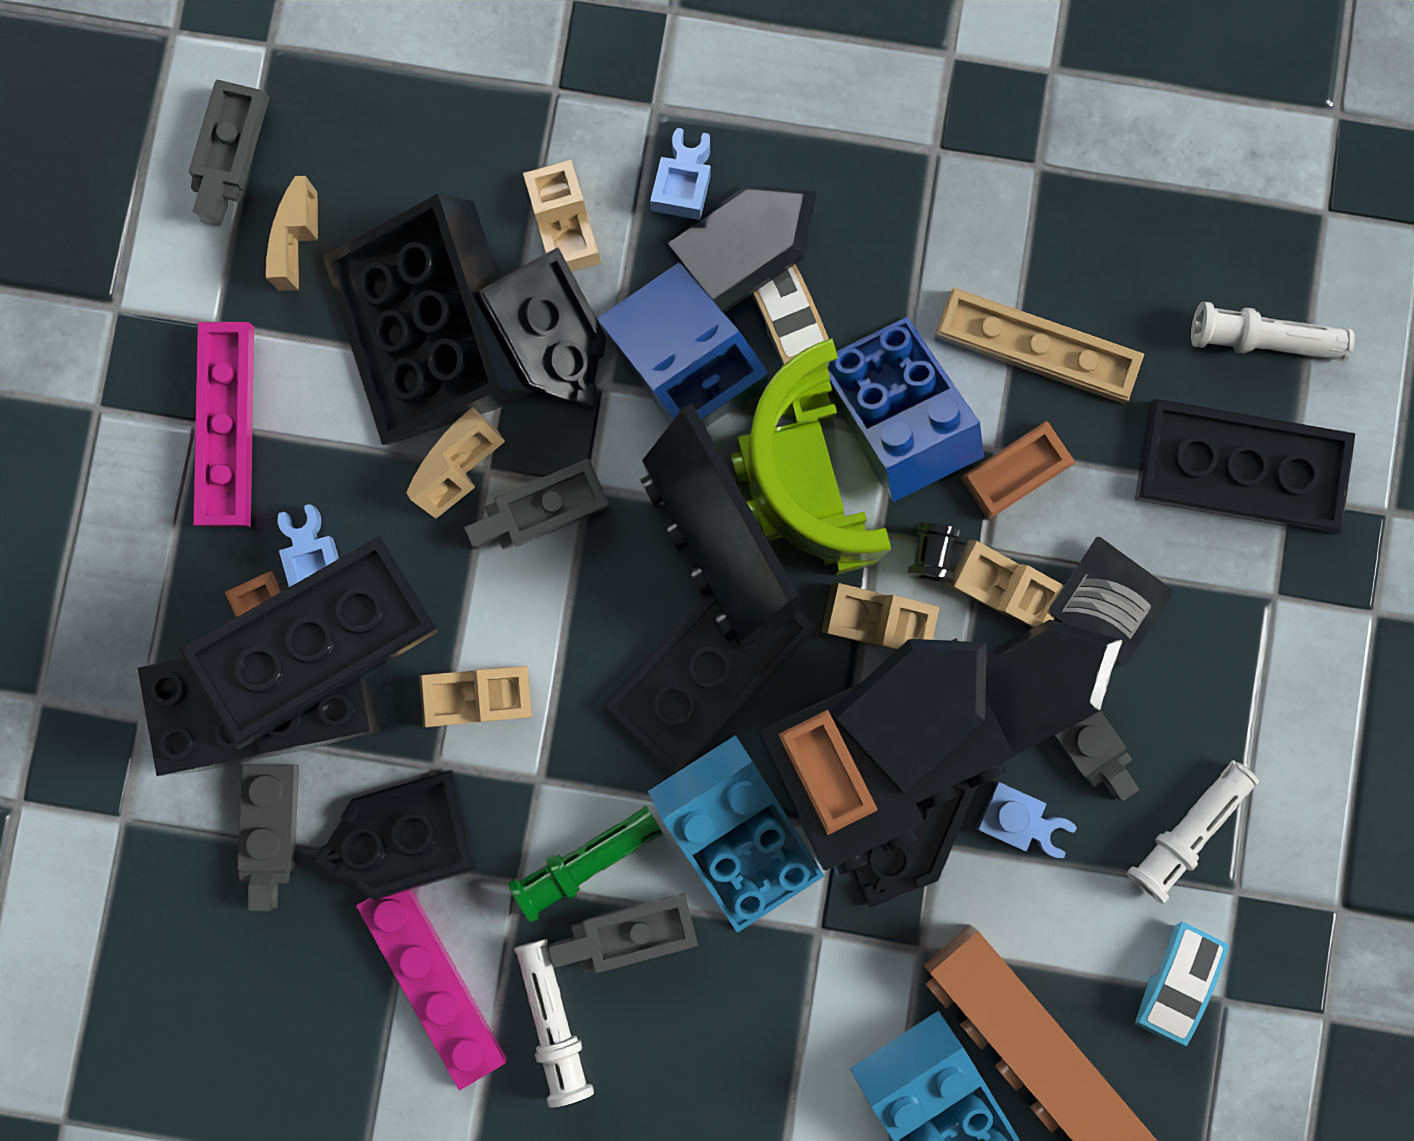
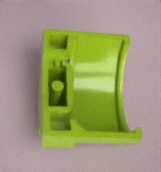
(792, 471)

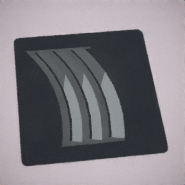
(1111, 597)

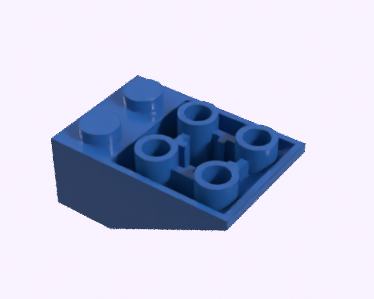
(684, 347)
(904, 409)

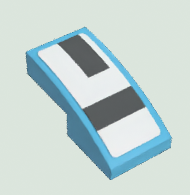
(1183, 985)

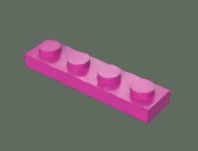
(224, 424)
(433, 986)

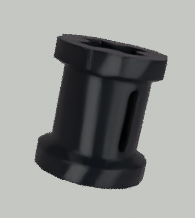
(934, 552)

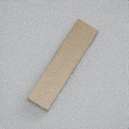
(1039, 345)

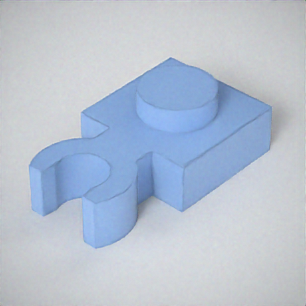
(682, 181)
(308, 551)
(1017, 819)

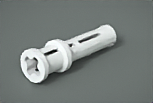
(1249, 331)
(1179, 849)
(557, 1047)

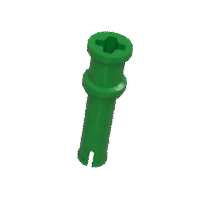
(565, 874)

